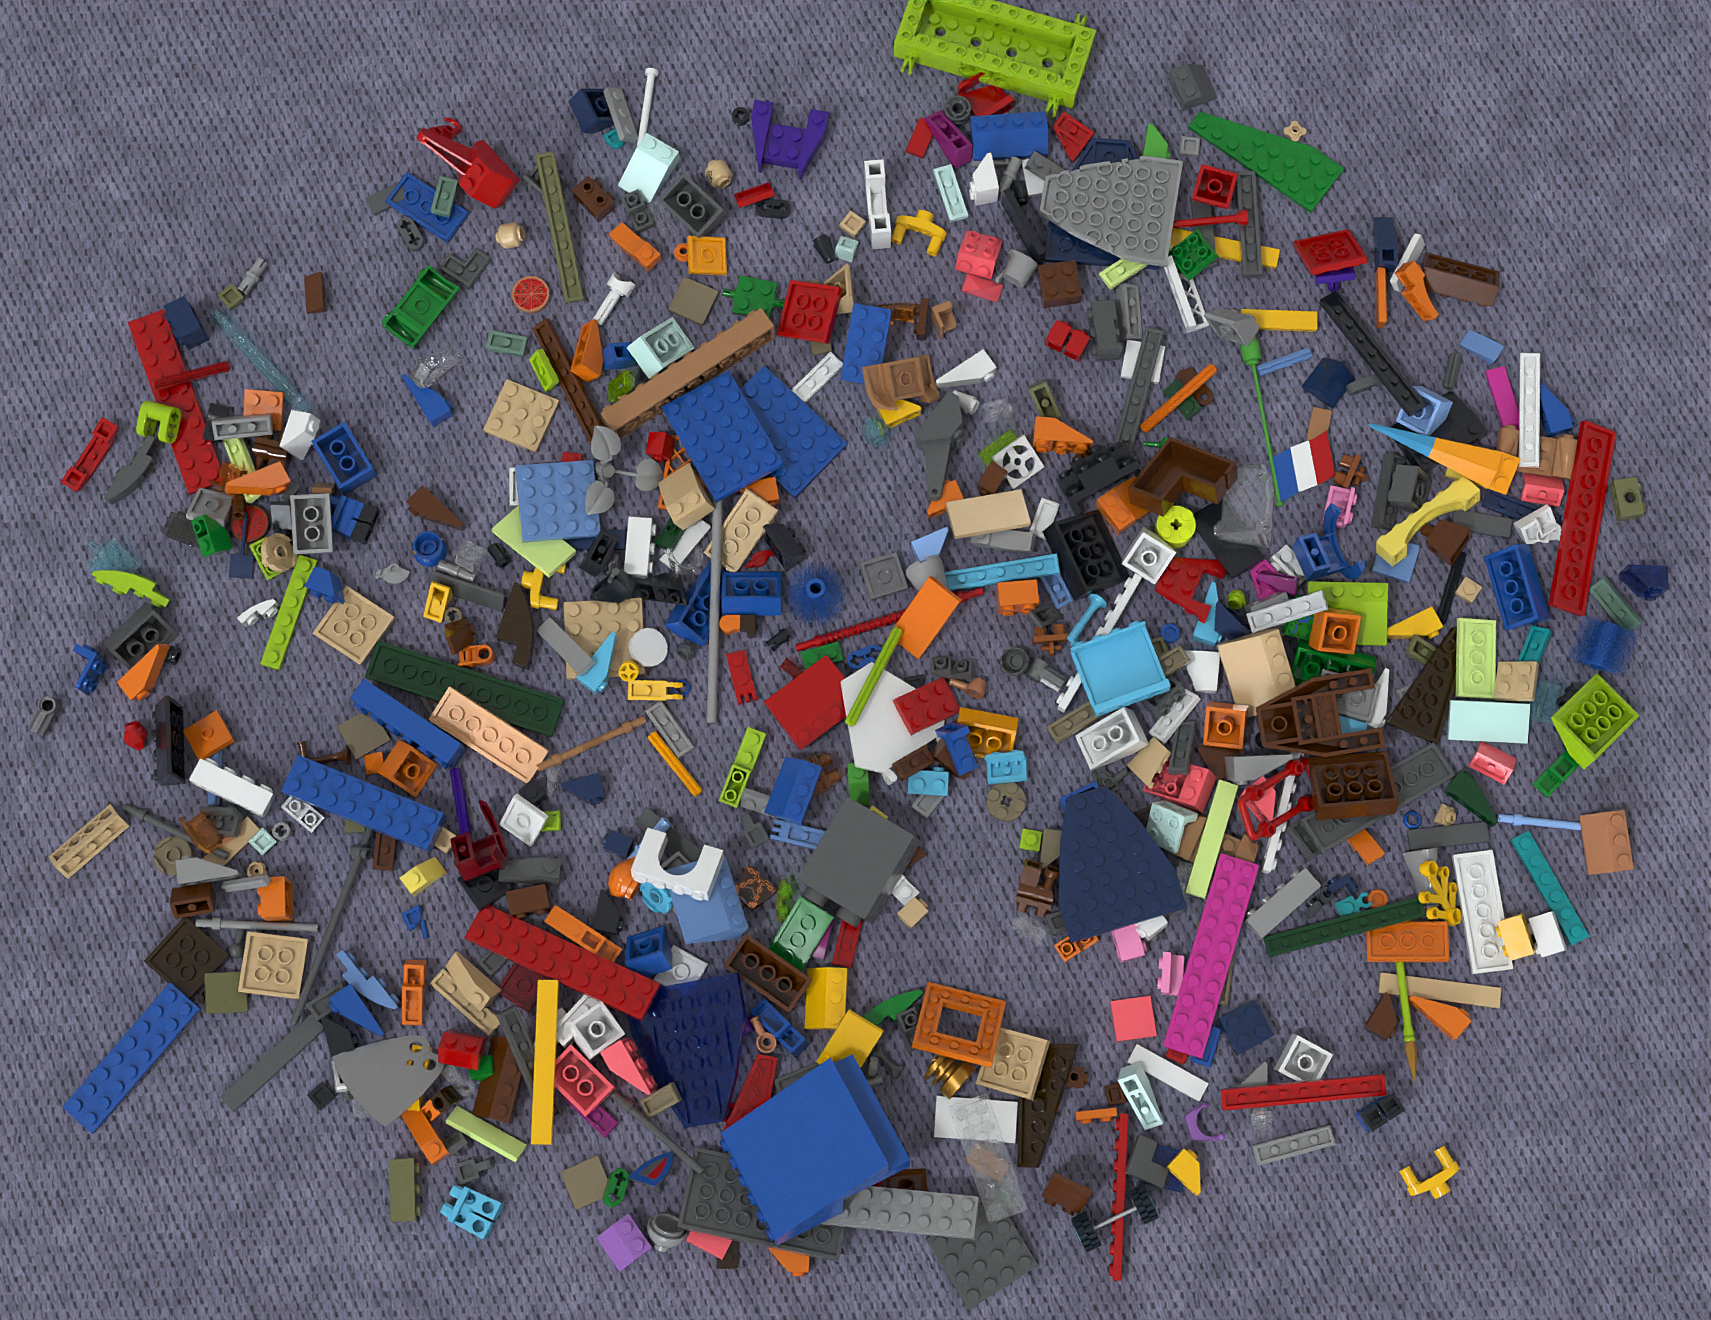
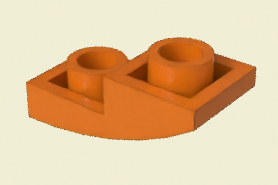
(1366, 847)
(1068, 950)

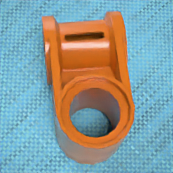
(471, 656)

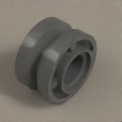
(961, 103)

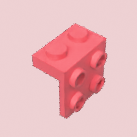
(978, 254)

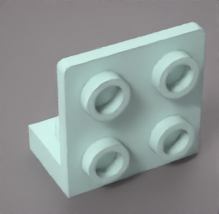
(1167, 824)

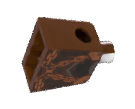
(753, 889)

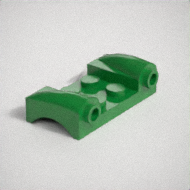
(420, 307)

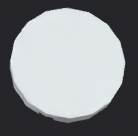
(648, 647)

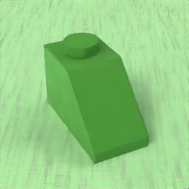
(1155, 144)
(858, 784)

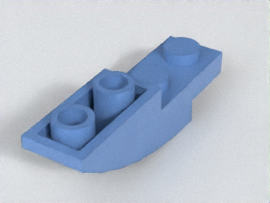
(370, 988)

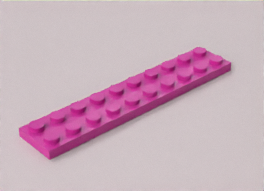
(1210, 956)

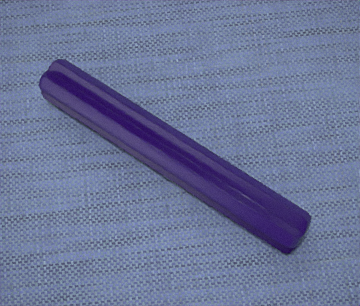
(460, 800)

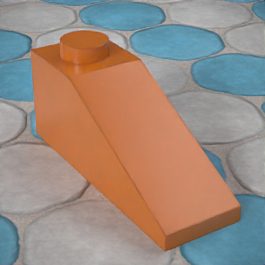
(588, 353)
(264, 481)
(144, 674)
(1445, 1017)
(425, 1135)

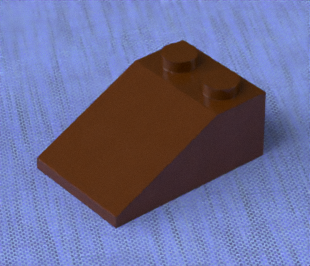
(1065, 1193)

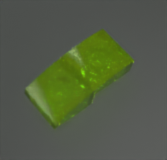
(998, 444)
(783, 893)

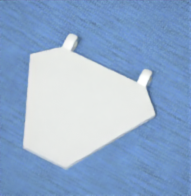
(880, 732)

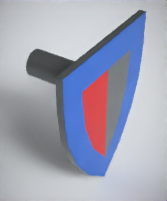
(654, 1171)

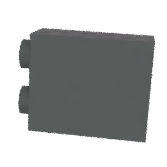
(858, 862)

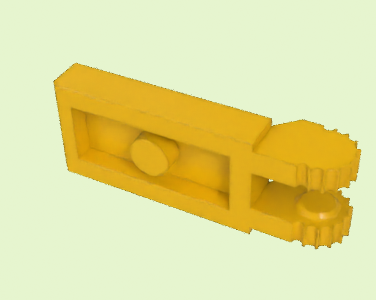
(652, 690)

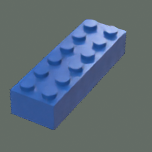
(408, 724)

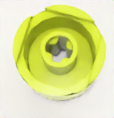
(1184, 522)

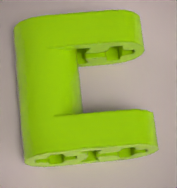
(158, 412)

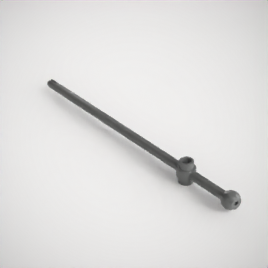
(360, 852)

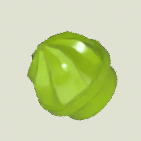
(1236, 599)

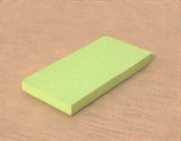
(544, 555)
(1475, 658)

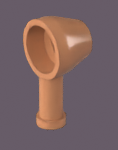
(976, 684)
(762, 1035)

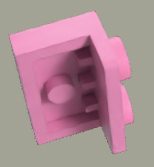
(1344, 500)
(1172, 973)

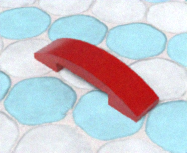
(92, 455)

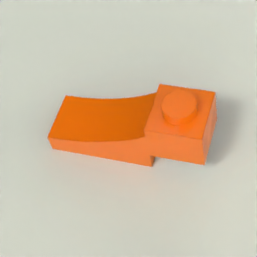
(635, 247)
(1415, 292)
(413, 992)

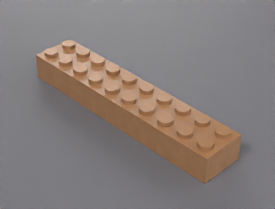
(689, 373)

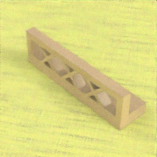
(89, 842)

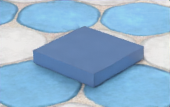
(1402, 570)

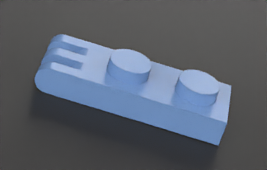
(796, 834)

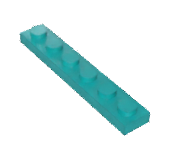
(1549, 888)

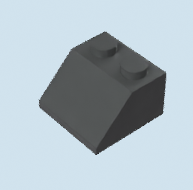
(1191, 86)
(1409, 488)

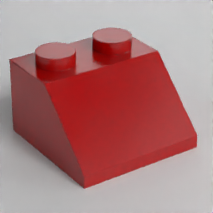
(1214, 186)
(461, 1049)

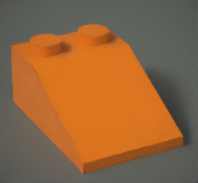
(1117, 509)

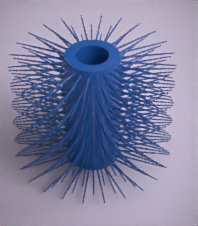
(815, 594)
(1603, 646)

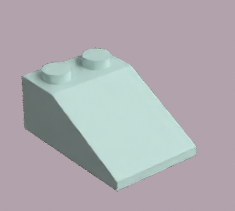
(649, 168)
(660, 347)

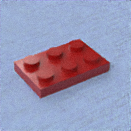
(926, 706)

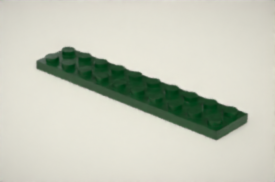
(433, 677)

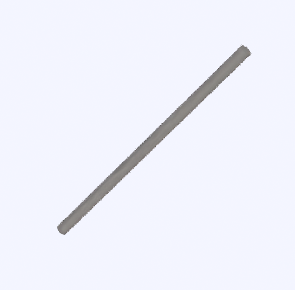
(714, 612)

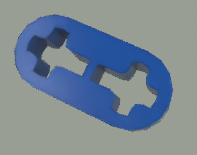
(863, 653)

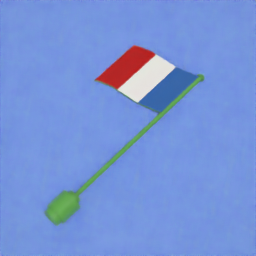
(1300, 465)

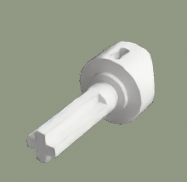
(618, 289)

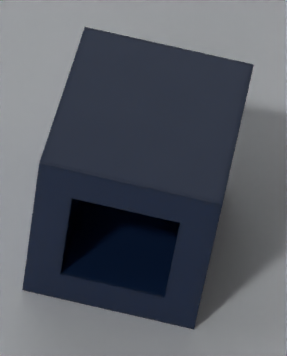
(618, 844)

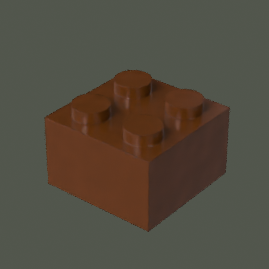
(1059, 284)

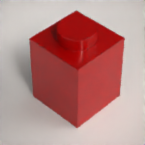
(660, 446)

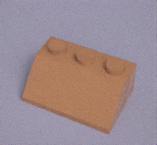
(1606, 842)

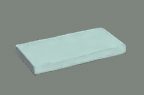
(1488, 721)

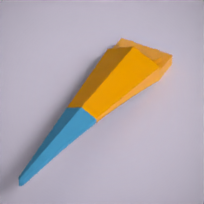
(1480, 464)

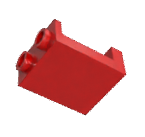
(985, 100)

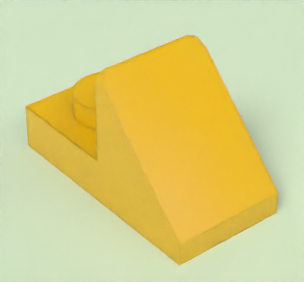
(437, 601)

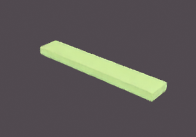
(1211, 839)

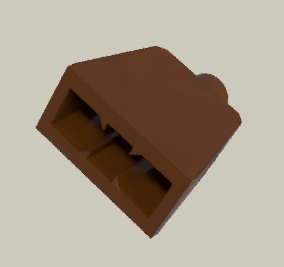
(1446, 540)

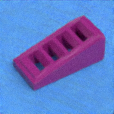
(1281, 581)

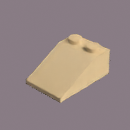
(685, 497)

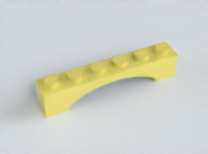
(1459, 496)

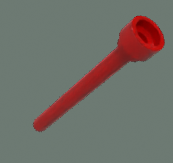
(1240, 218)

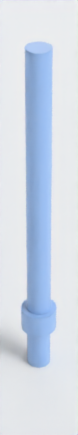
(1518, 820)

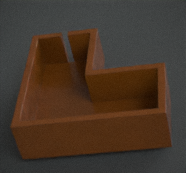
(1179, 469)

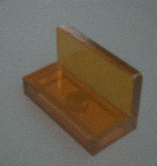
(201, 833)

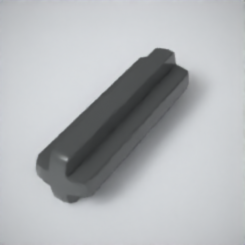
(1452, 371)

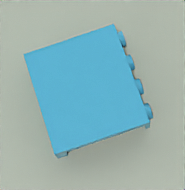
(1119, 668)

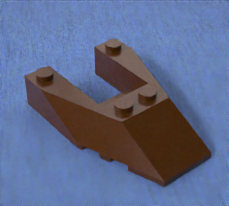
(1309, 720)

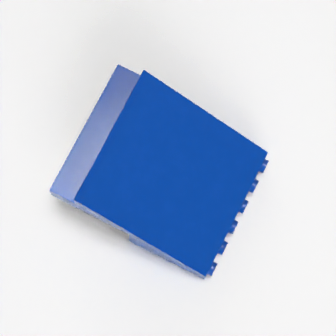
(813, 1148)

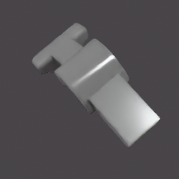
(392, 574)

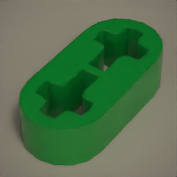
(611, 1186)

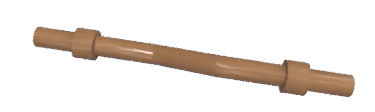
(556, 759)

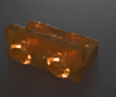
(227, 473)

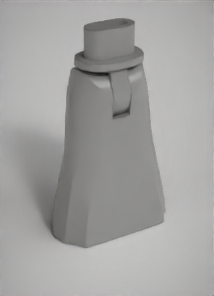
(1422, 883)

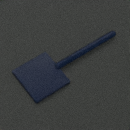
(242, 565)

